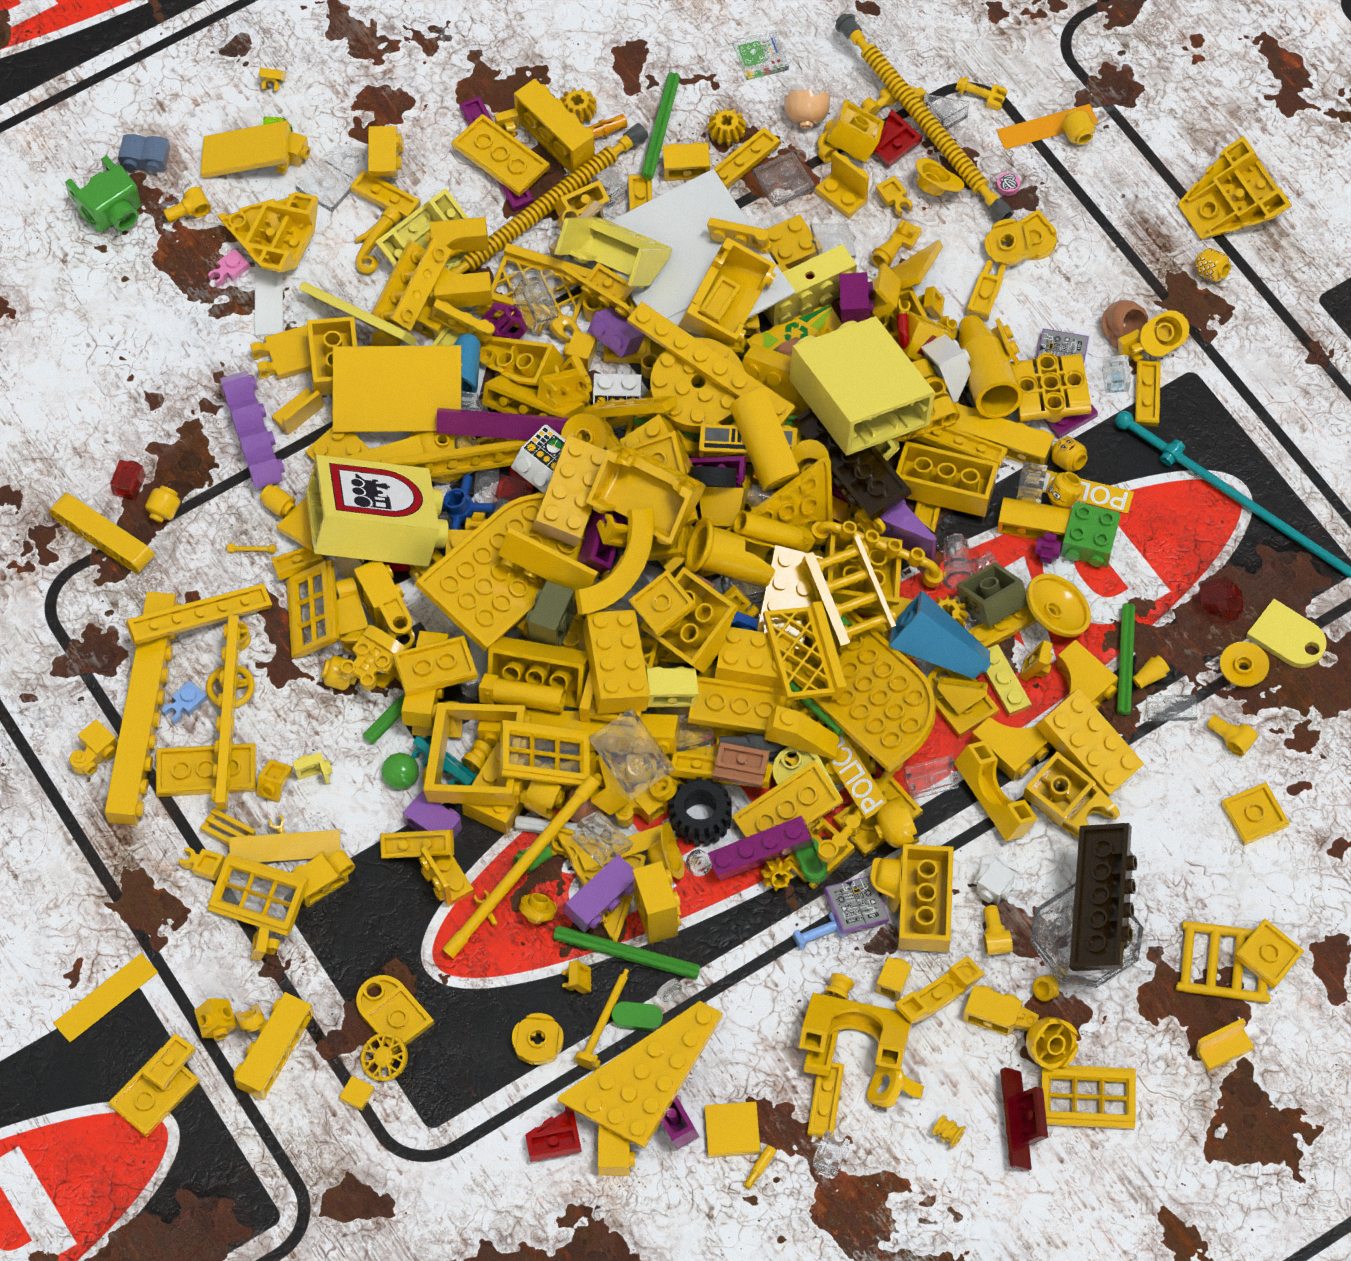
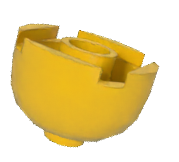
(895, 824)
(1052, 1042)

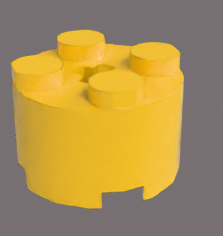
(544, 798)

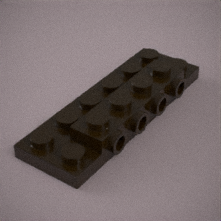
(863, 475)
(1102, 897)

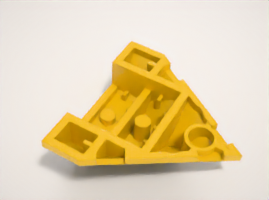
(275, 230)

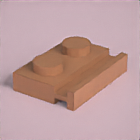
(741, 765)

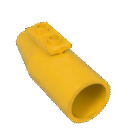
(991, 374)

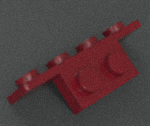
(1023, 1117)

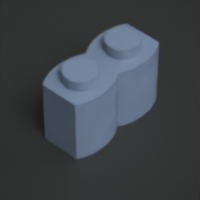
(144, 153)

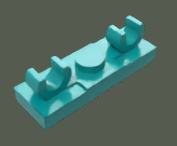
(451, 764)

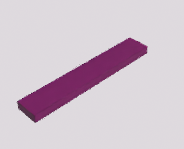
(471, 111)
(494, 424)

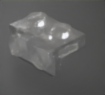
(600, 838)

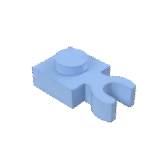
(186, 699)

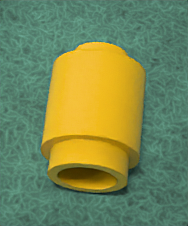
(277, 500)

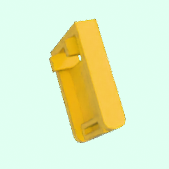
(816, 829)

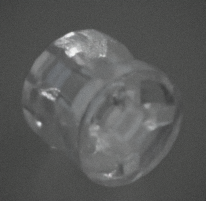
(981, 563)

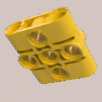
(1070, 372)
(943, 411)

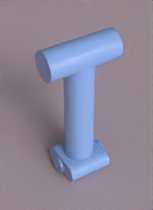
(801, 938)

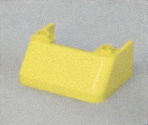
(613, 246)

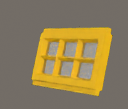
(312, 609)
(544, 753)
(258, 894)
(1090, 1096)

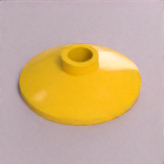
(585, 423)
(1245, 655)

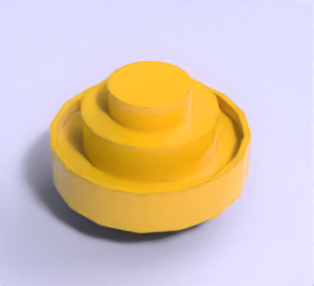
(537, 908)

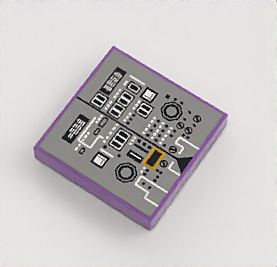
(1062, 343)
(856, 905)

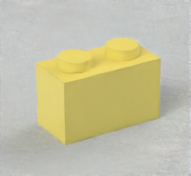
(672, 687)

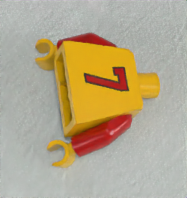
(916, 331)

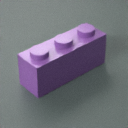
(600, 894)

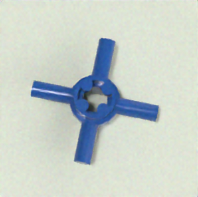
(460, 505)

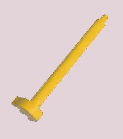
(586, 1058)

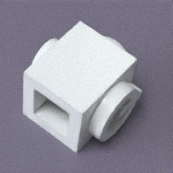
(994, 882)

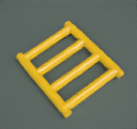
(1210, 988)

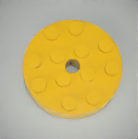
(695, 405)

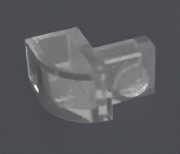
(1032, 482)

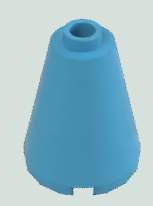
(470, 361)

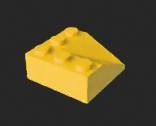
(885, 568)
(702, 631)

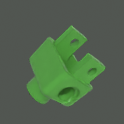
(108, 198)

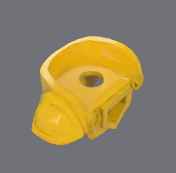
(374, 655)

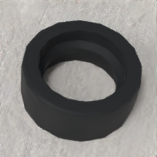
(714, 476)

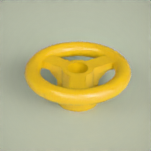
(247, 682)

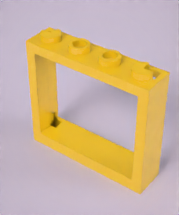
(468, 794)

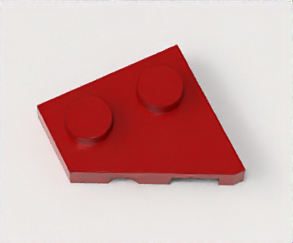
(896, 139)
(554, 1137)

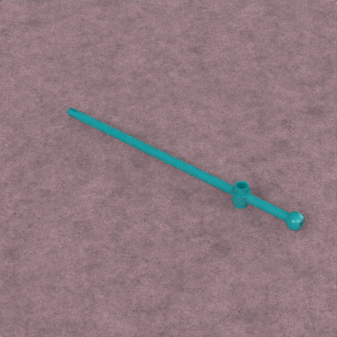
(1173, 453)

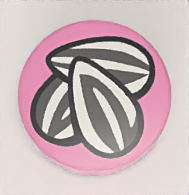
(1008, 184)

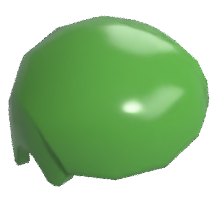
(400, 771)

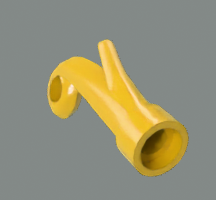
(389, 219)

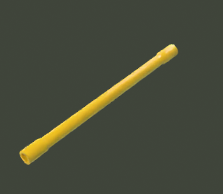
(461, 937)

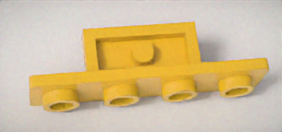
(604, 284)

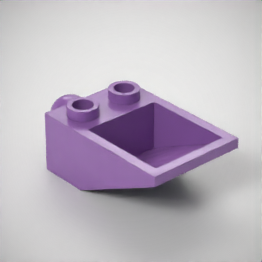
(906, 526)

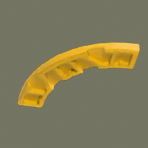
(627, 568)

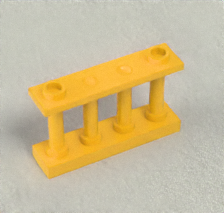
(411, 283)
(824, 589)

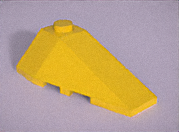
(520, 359)

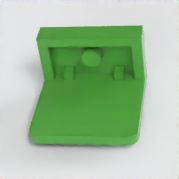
(1090, 534)

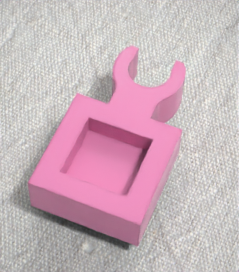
(229, 266)

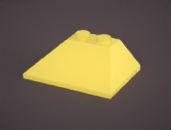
(414, 227)

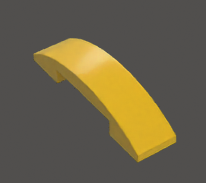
(940, 992)

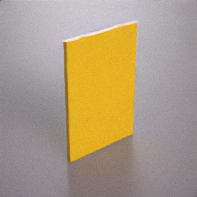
(394, 387)

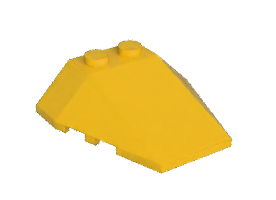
(1233, 194)

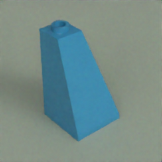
(938, 638)

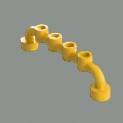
(868, 105)
(916, 557)
(830, 849)

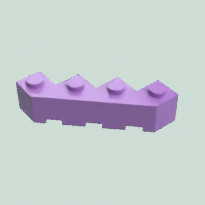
(251, 430)

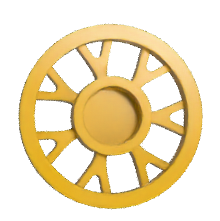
(384, 1057)

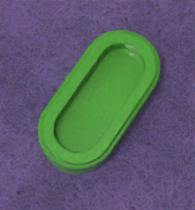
(811, 866)
(637, 1016)

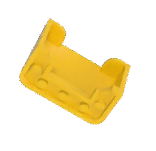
(745, 269)
(638, 481)

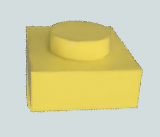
(311, 765)

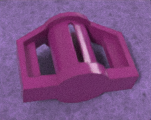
(506, 321)

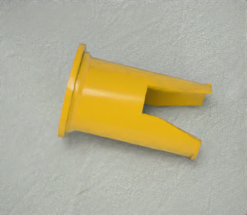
(728, 554)

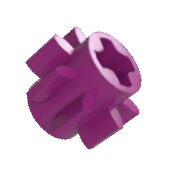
(1048, 548)

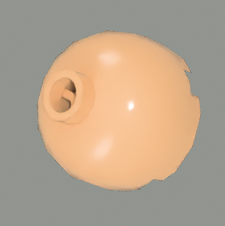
(806, 108)

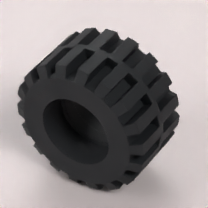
(700, 829)

